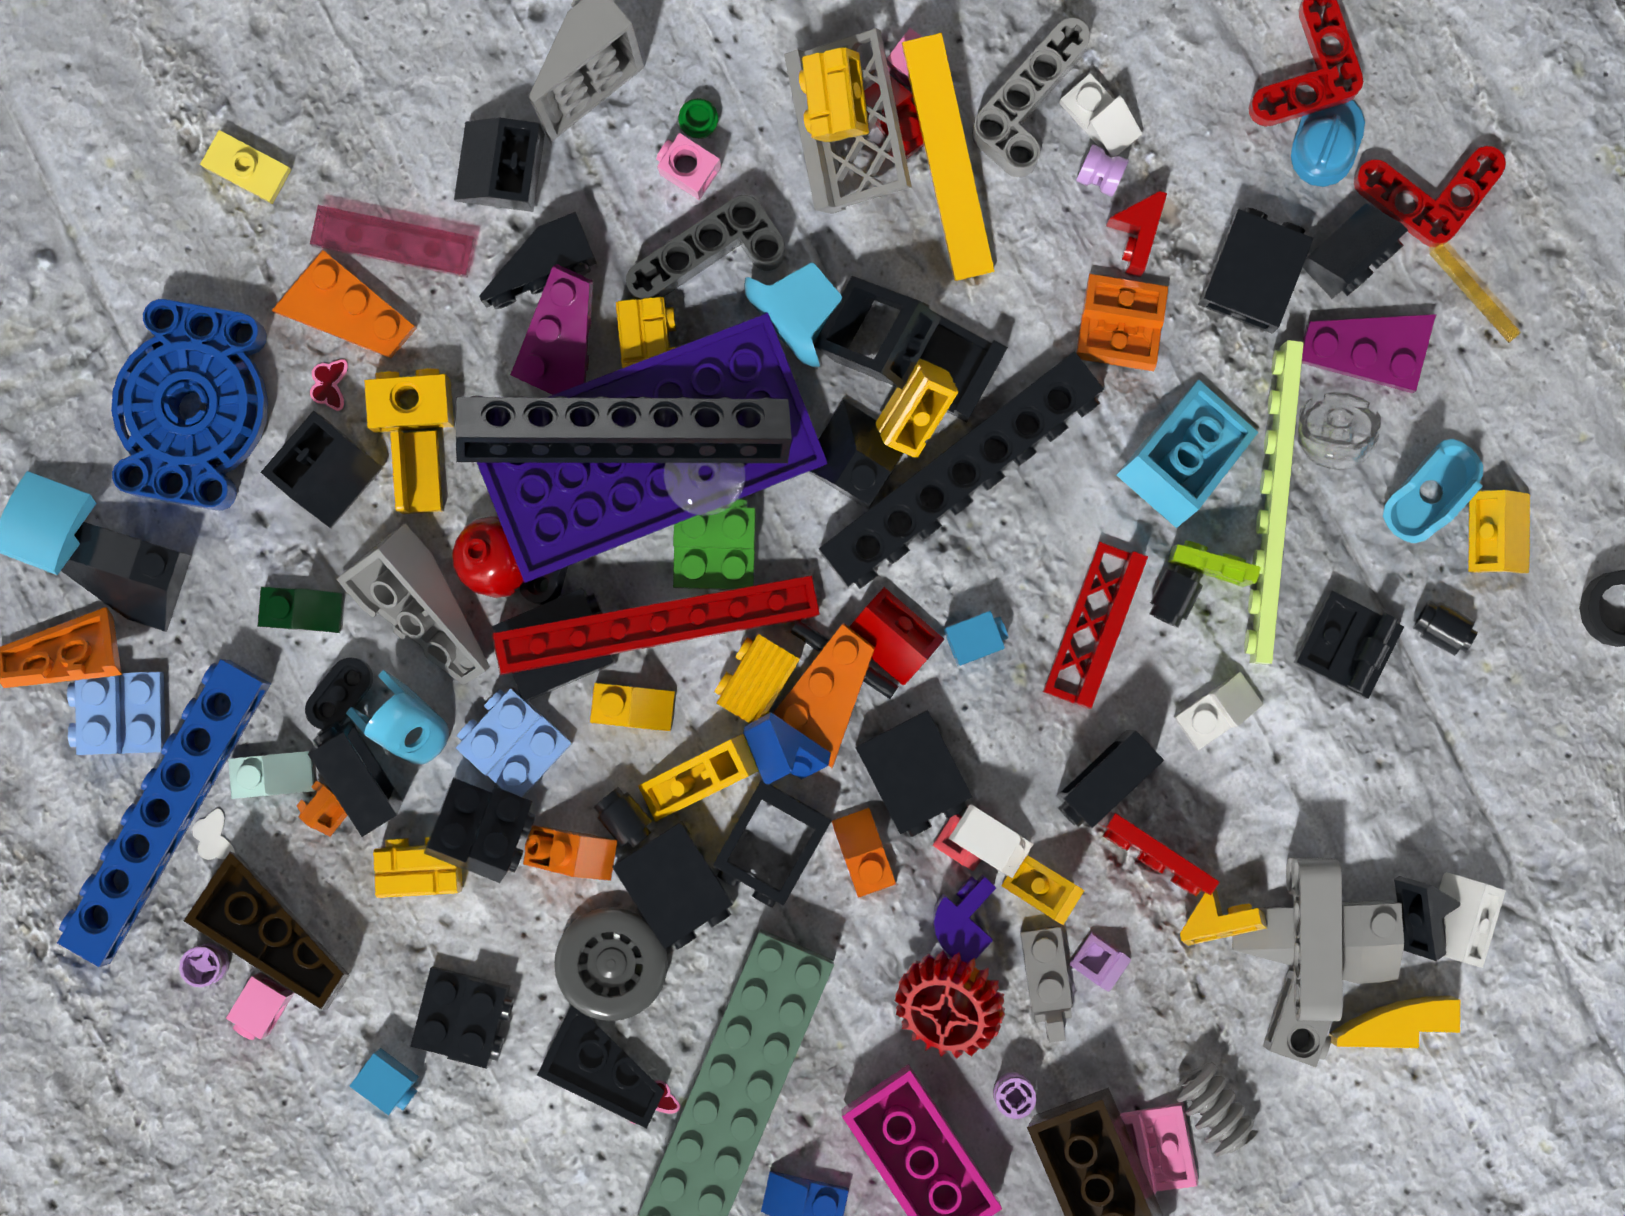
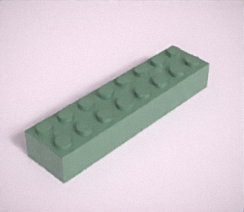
(739, 1080)

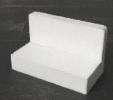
(1471, 925)

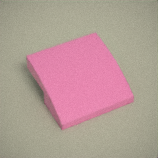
(1163, 1146)

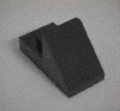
(1422, 917)

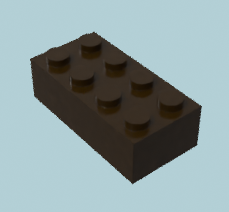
(1092, 1159)

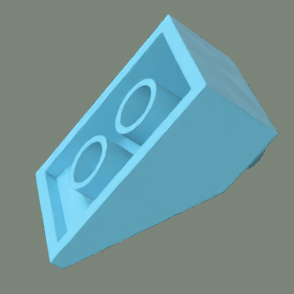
(1187, 454)

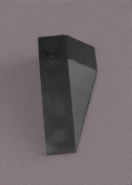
(128, 574)

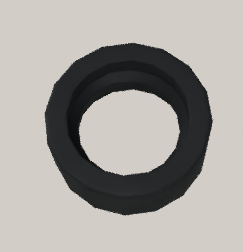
(1590, 609)

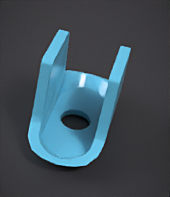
(797, 308)
(1459, 475)
(400, 716)

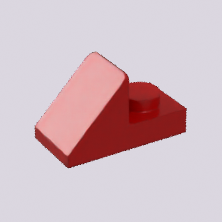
(906, 114)
(1142, 221)

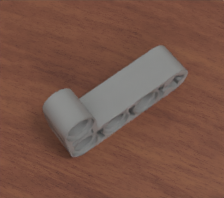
(1035, 90)
(1317, 937)

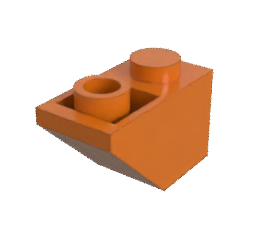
(570, 853)

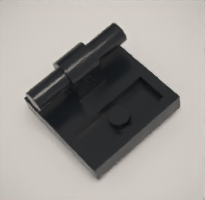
(1349, 644)

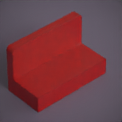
(898, 634)

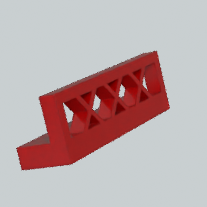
(1110, 628)

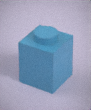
(976, 637)
(385, 1082)

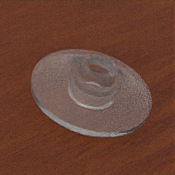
(703, 496)

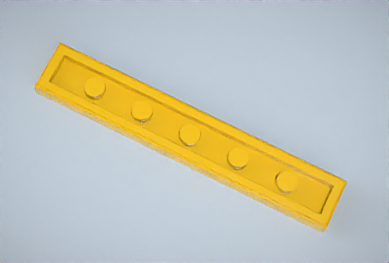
(947, 156)

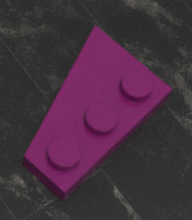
(557, 337)
(1371, 349)

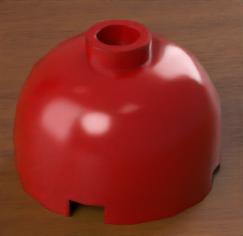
(485, 559)

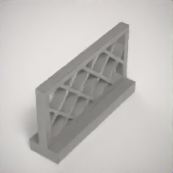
(821, 157)

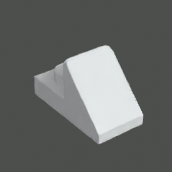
(1101, 117)
(1218, 711)
(991, 841)

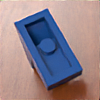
(783, 749)
(802, 1197)

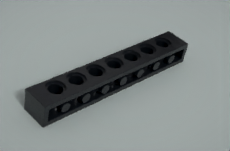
(1068, 376)
(622, 430)

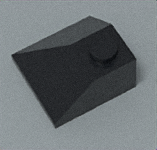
(855, 456)

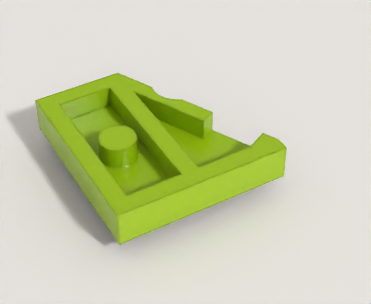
(1225, 567)

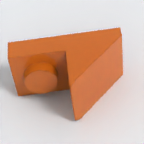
(863, 852)

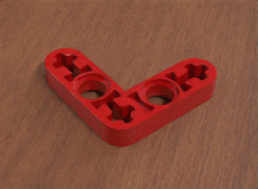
(1321, 80)
(1442, 206)

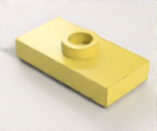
(245, 167)

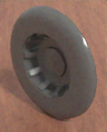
(610, 964)

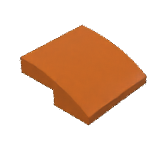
(1121, 322)

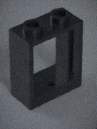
(893, 361)
(355, 776)
(1108, 779)
(763, 891)

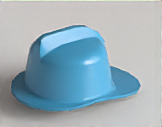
(1327, 144)

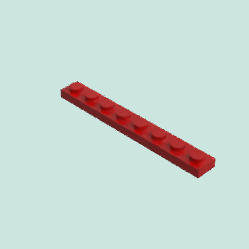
(655, 625)

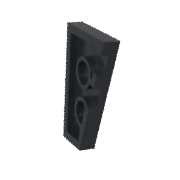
(598, 1070)

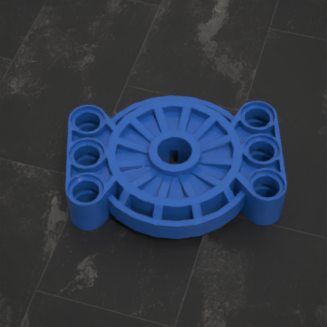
(161, 376)

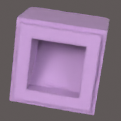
(1100, 961)

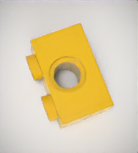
(431, 411)

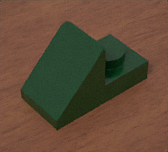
(300, 609)

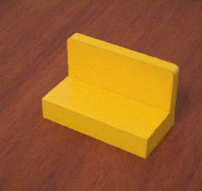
(416, 472)
(1499, 532)

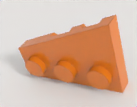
(343, 306)
(62, 653)
(828, 691)

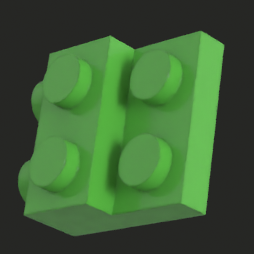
(716, 549)

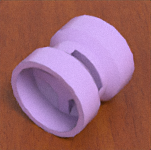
(1102, 170)
(197, 968)
(1011, 1089)

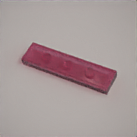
(392, 241)

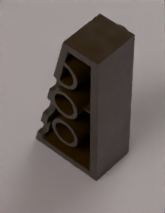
(261, 930)

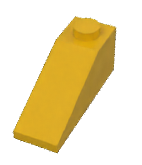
(698, 777)

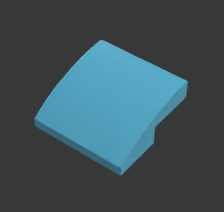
(42, 522)

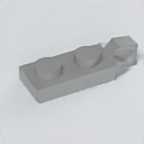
(1047, 979)

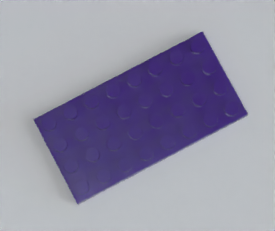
(583, 509)

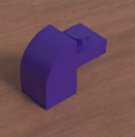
(953, 922)

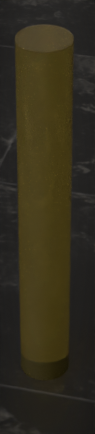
(1475, 293)

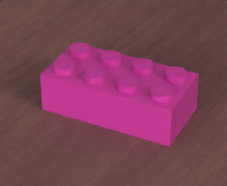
(918, 1150)

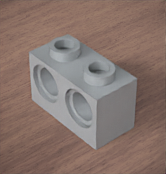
(1285, 1023)

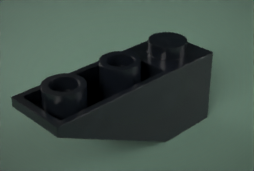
(550, 244)

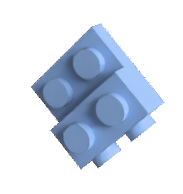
(118, 714)
(512, 742)

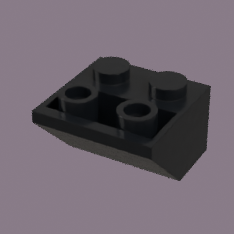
(500, 163)
(1345, 255)
(321, 469)

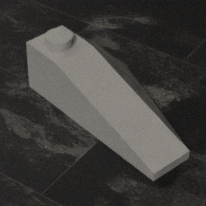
(411, 593)
(1369, 939)

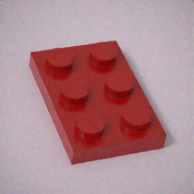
(1157, 855)

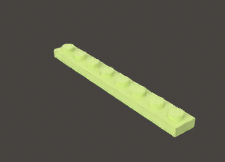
(1275, 484)

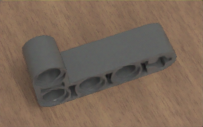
(702, 257)

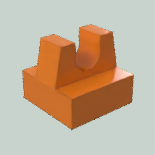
(323, 811)

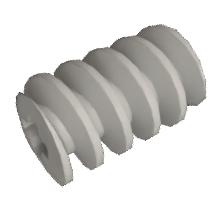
(1216, 1109)

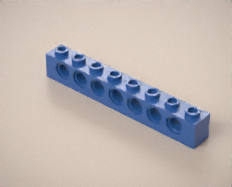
(79, 928)

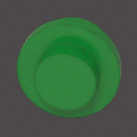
(698, 118)

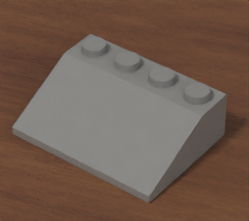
(585, 65)

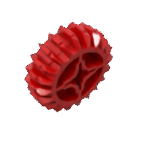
(954, 1023)

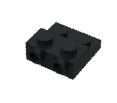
(480, 830)
(462, 1017)

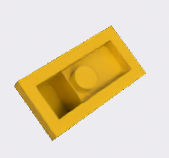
(632, 707)
(1044, 889)
(1210, 924)

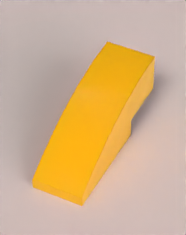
(1400, 1023)

